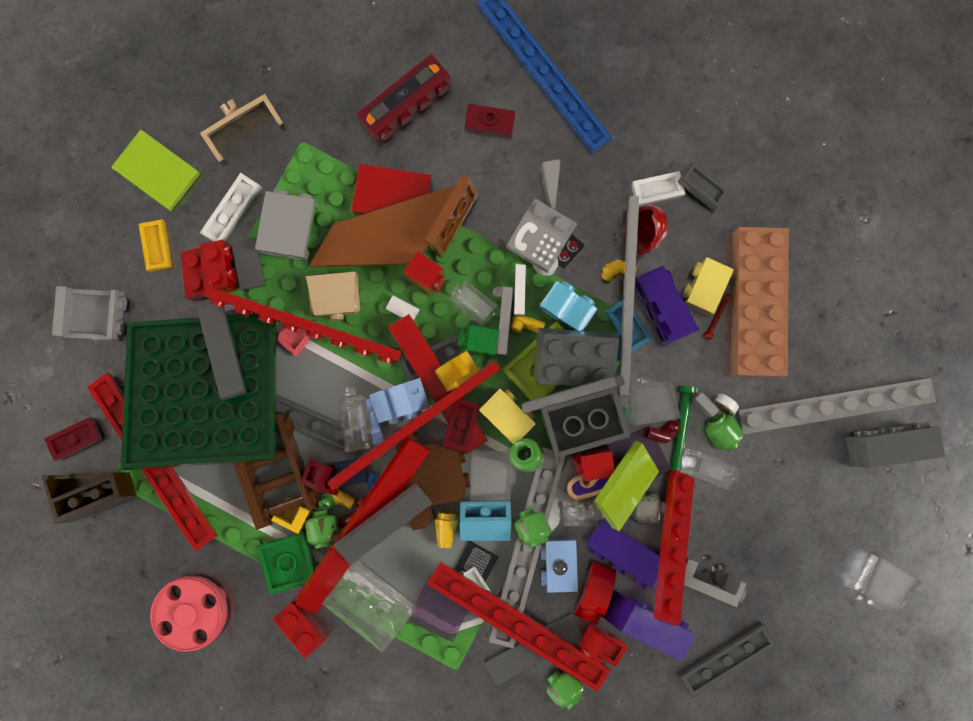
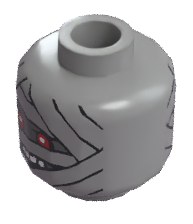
(649, 509)

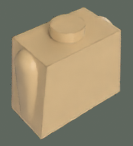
(334, 295)

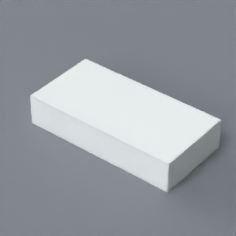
(658, 188)
(519, 290)

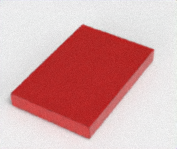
(384, 187)

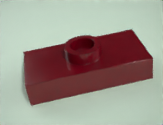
(489, 120)
(461, 426)
(73, 439)

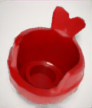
(651, 228)

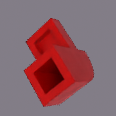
(596, 593)

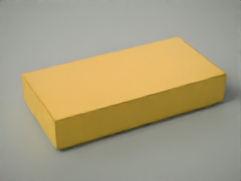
(155, 245)

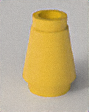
(445, 526)

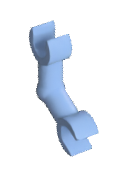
(376, 430)

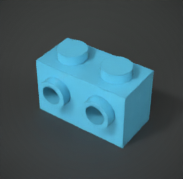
(485, 521)

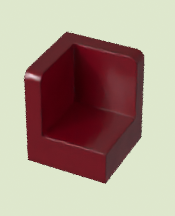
(317, 476)

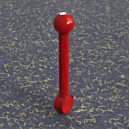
(709, 333)

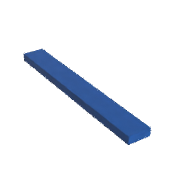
(545, 73)

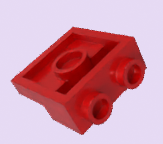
(208, 266)

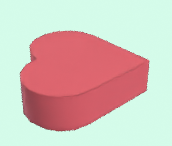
(293, 341)

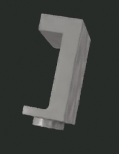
(285, 225)
(89, 314)
(731, 593)

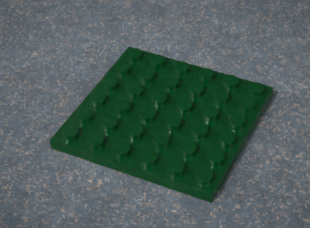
(174, 401)

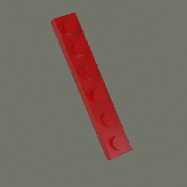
(674, 549)

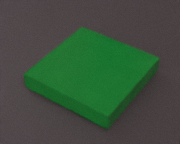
(286, 562)

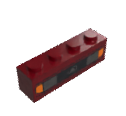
(404, 98)

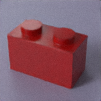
(425, 274)
(594, 463)
(300, 628)

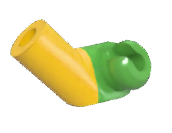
(329, 501)

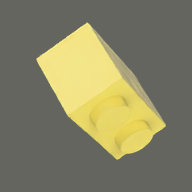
(707, 286)
(507, 415)

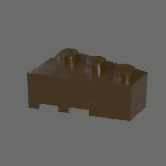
(82, 495)

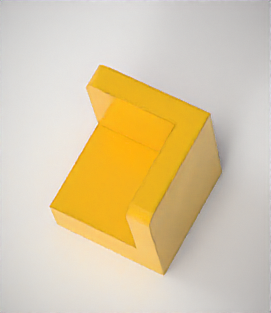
(457, 371)
(294, 518)

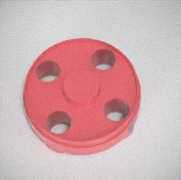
(189, 613)

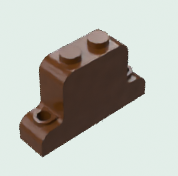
(440, 479)

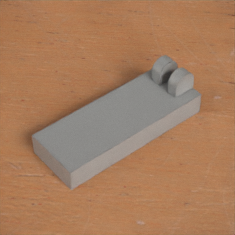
(507, 297)

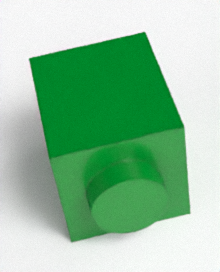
(478, 340)

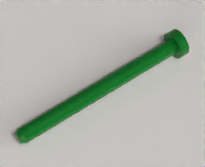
(680, 439)

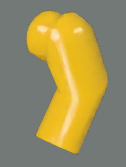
(613, 269)
(520, 322)

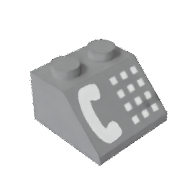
(541, 235)

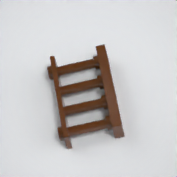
(254, 489)

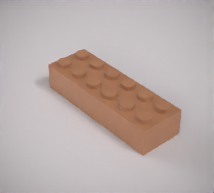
(759, 302)

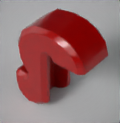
(602, 645)

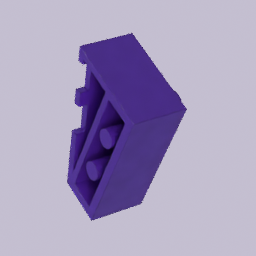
(665, 306)
(625, 554)
(637, 621)

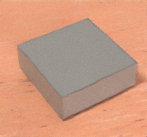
(705, 404)

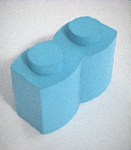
(568, 307)

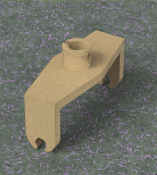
(233, 114)

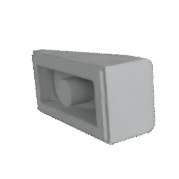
(550, 175)

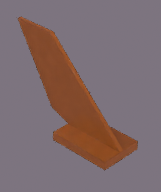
(399, 230)

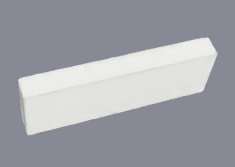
(231, 209)

